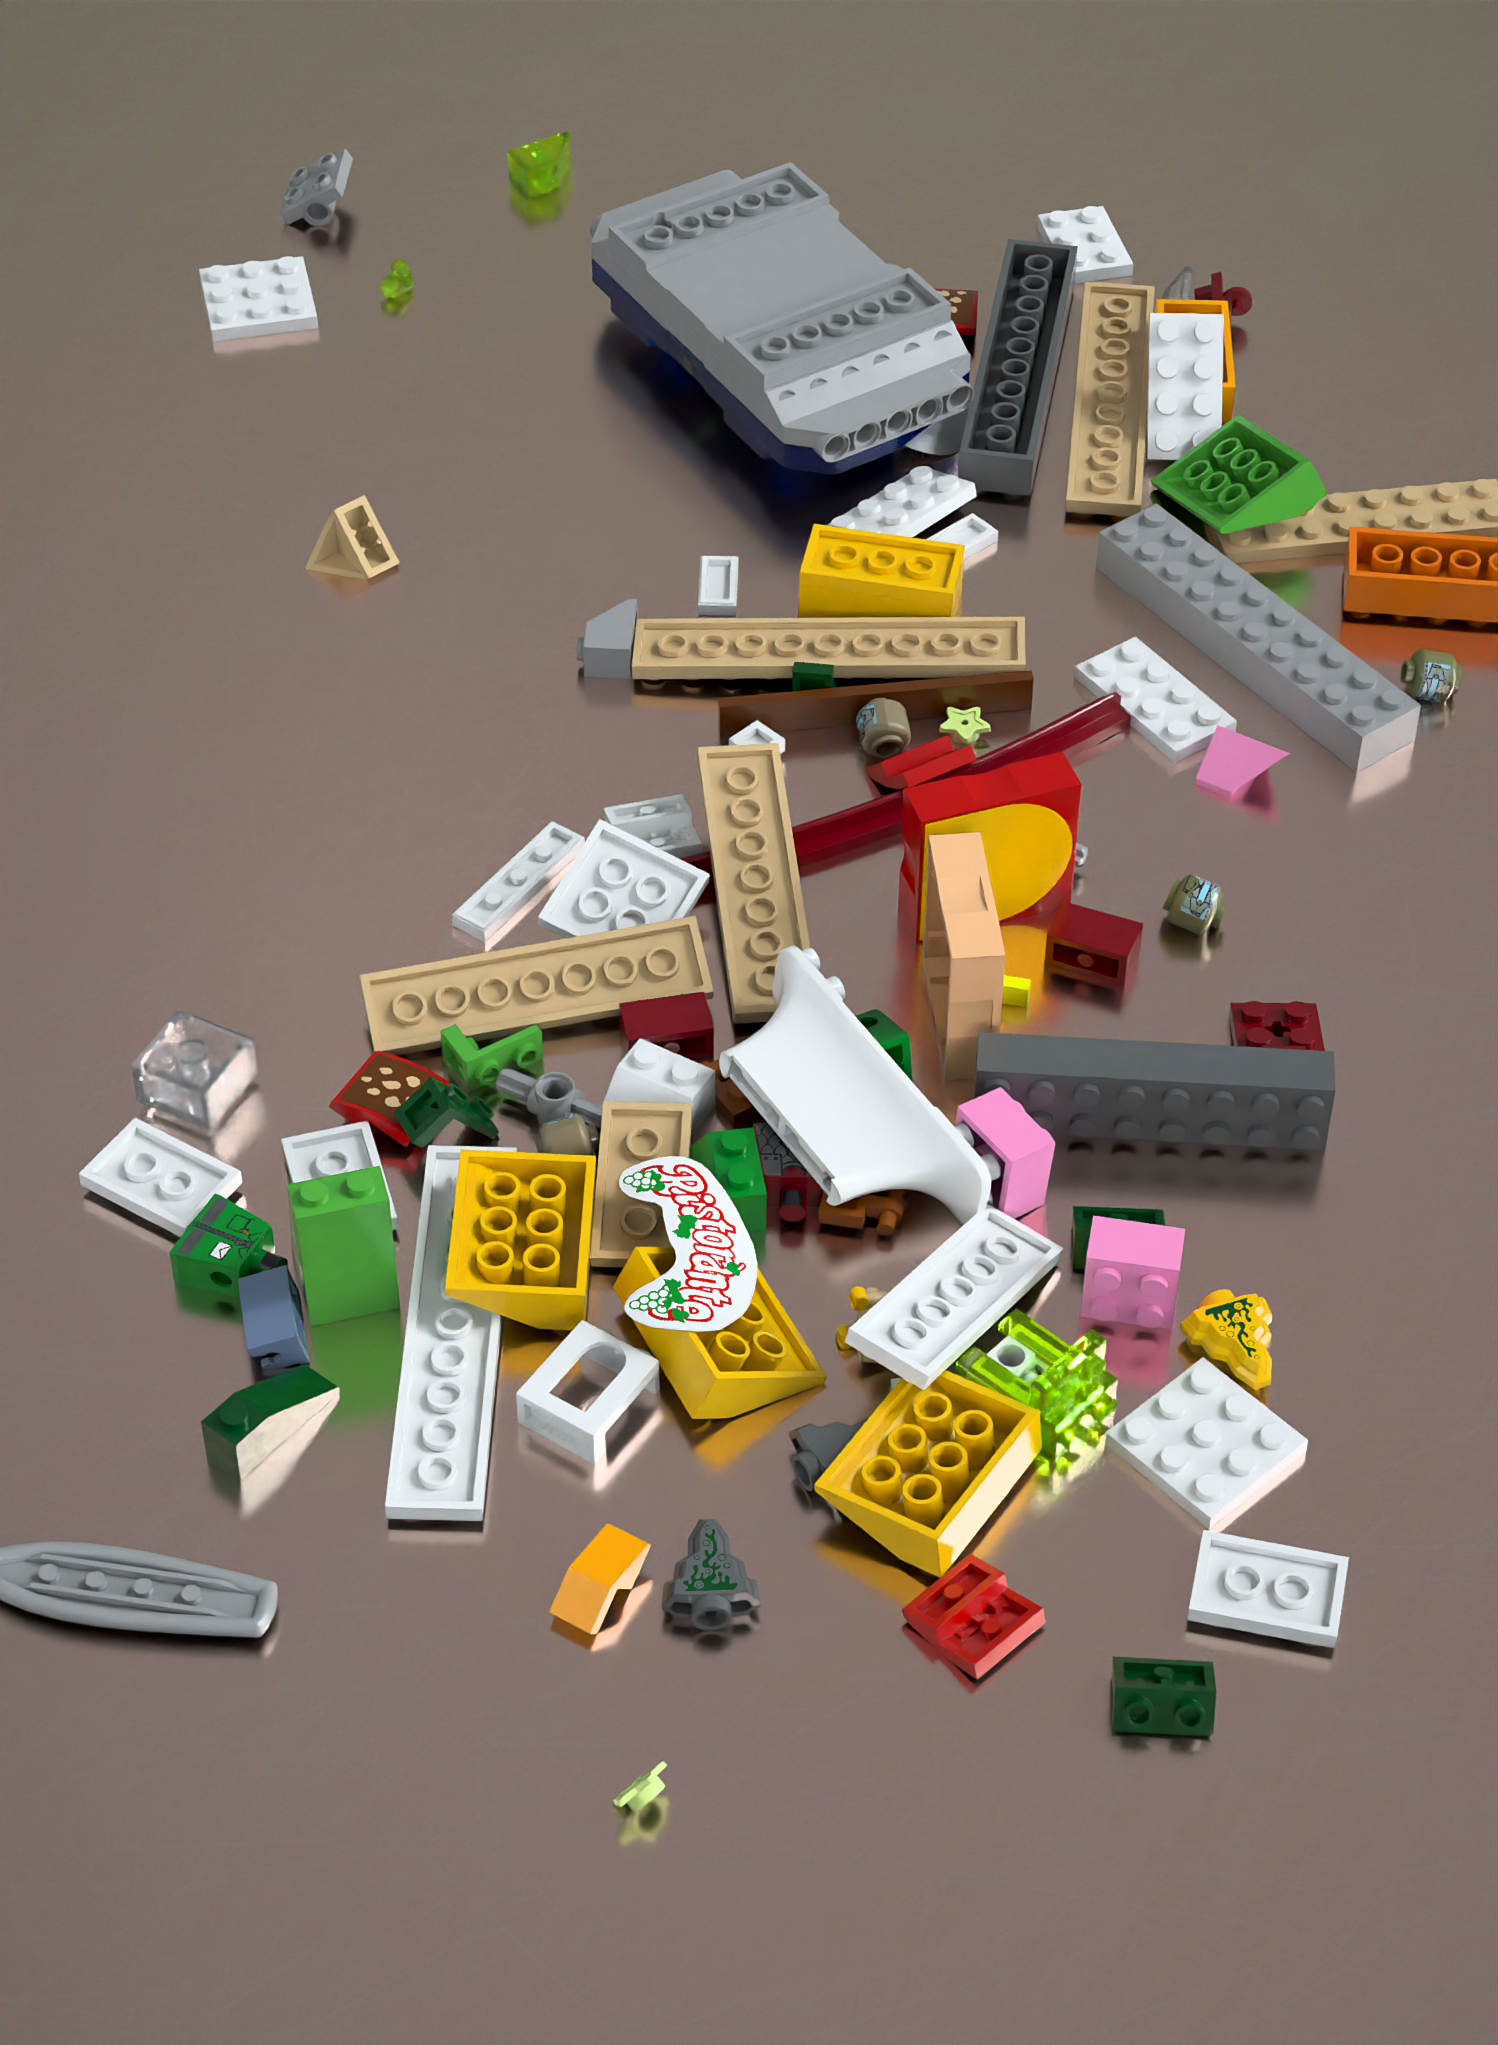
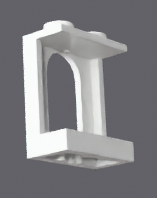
(567, 1425)

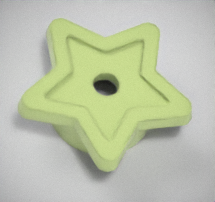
(965, 725)
(642, 1789)

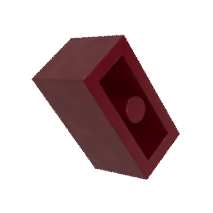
(1093, 943)
(671, 1022)

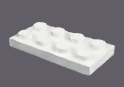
(1183, 382)
(909, 504)
(1157, 697)

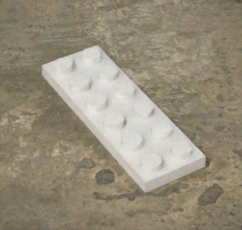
(954, 1296)

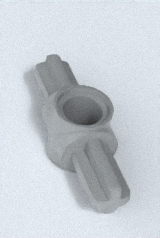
(549, 1096)

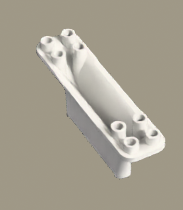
(847, 1101)

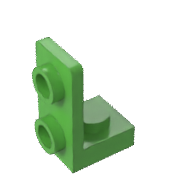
(482, 1067)

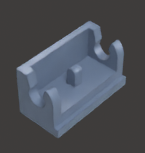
(273, 1318)

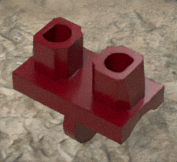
(1238, 298)

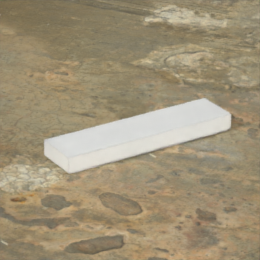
(517, 881)

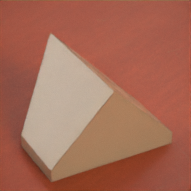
(352, 543)

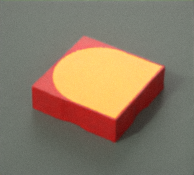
(1025, 827)

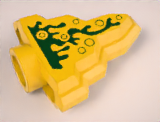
(1235, 1333)

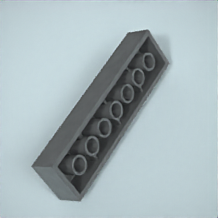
(1163, 1089)

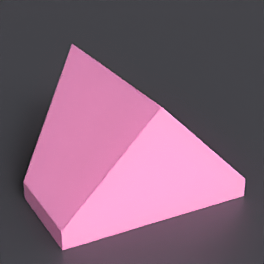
(1234, 761)

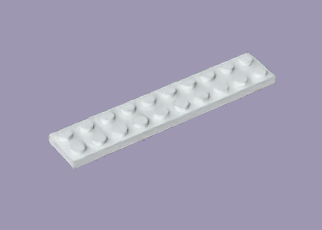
(445, 1373)

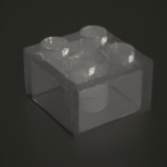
(194, 1069)

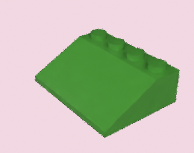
(1242, 479)

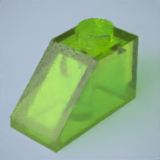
(540, 165)

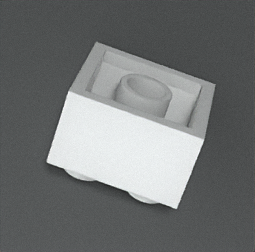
(662, 1076)

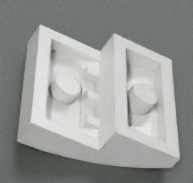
(660, 822)

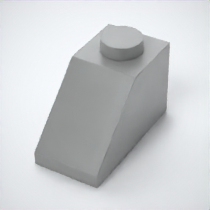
(609, 642)

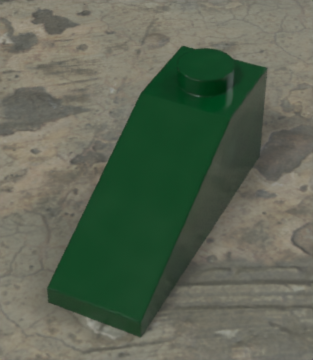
(263, 1418)

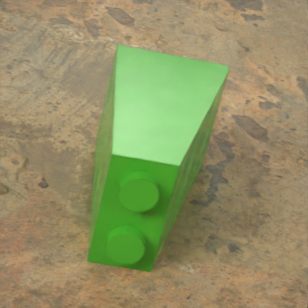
(343, 1245)

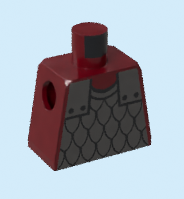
(784, 1176)

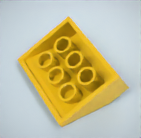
(523, 1235)
(727, 1368)
(932, 1467)

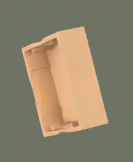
(961, 950)

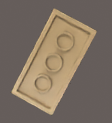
(628, 1137)

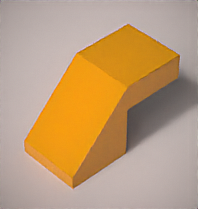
(593, 1578)

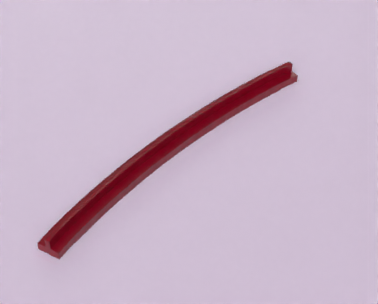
(883, 815)

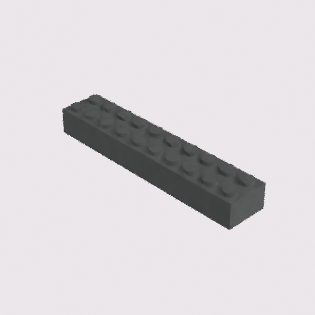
(1018, 367)

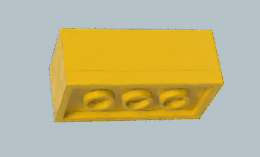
(878, 575)

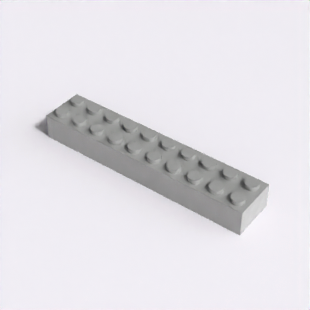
(1258, 638)

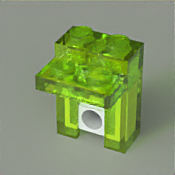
(1050, 1376)

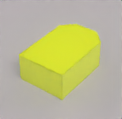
(1016, 991)

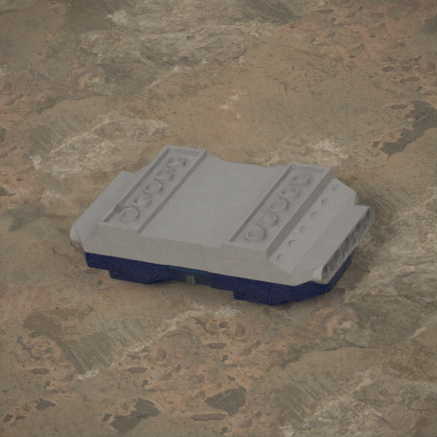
(784, 317)

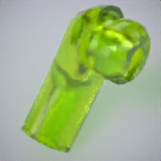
(398, 281)

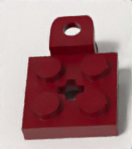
(1258, 1023)

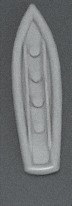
(134, 1590)

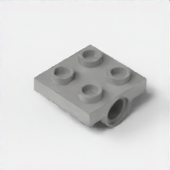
(317, 184)

